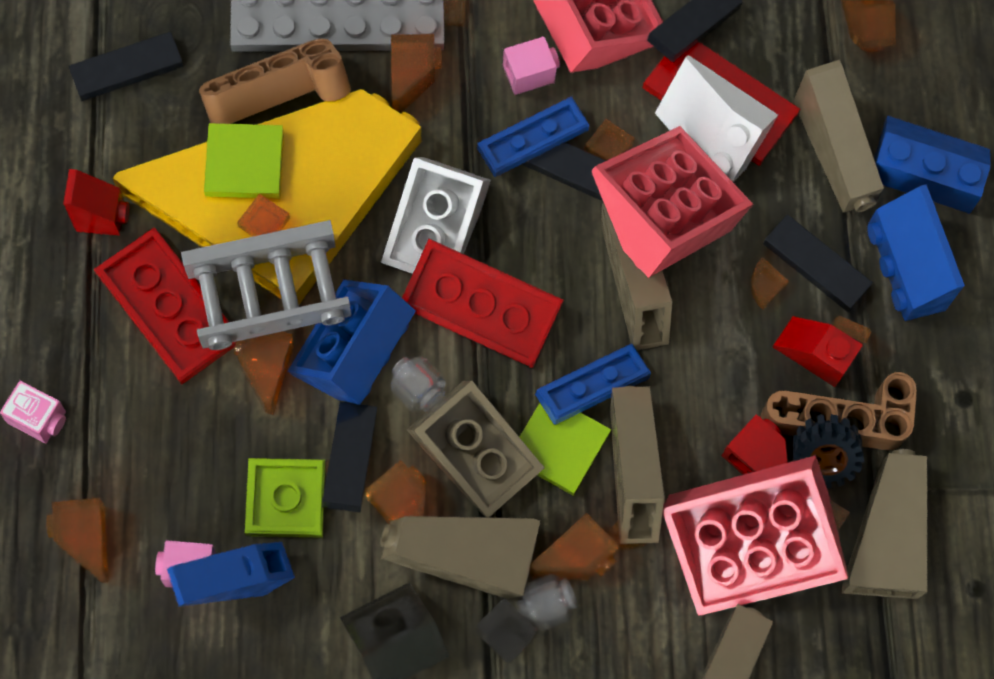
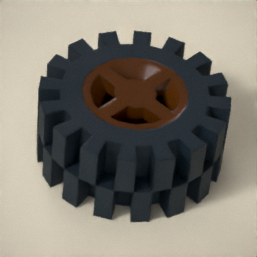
(834, 463)

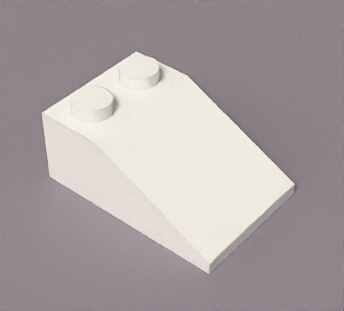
(716, 116)
(437, 206)

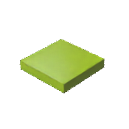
(243, 160)
(564, 448)
(285, 497)

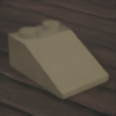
(475, 448)

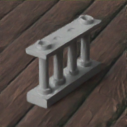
(241, 258)

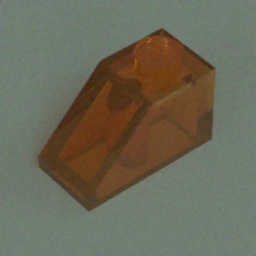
(870, 23)
(412, 67)
(265, 365)
(398, 493)
(81, 533)
(578, 553)

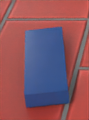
(533, 136)
(592, 384)

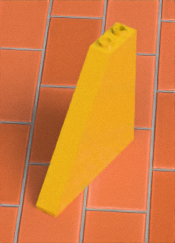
(332, 169)

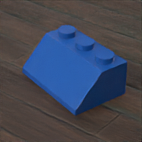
(919, 156)
(915, 254)
(350, 354)

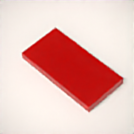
(665, 71)
(161, 302)
(482, 303)

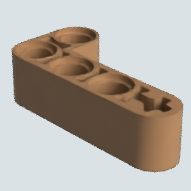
(276, 80)
(872, 416)

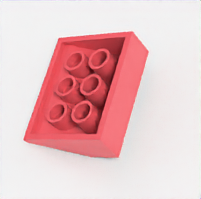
(598, 30)
(668, 200)
(756, 536)

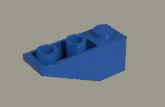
(231, 574)

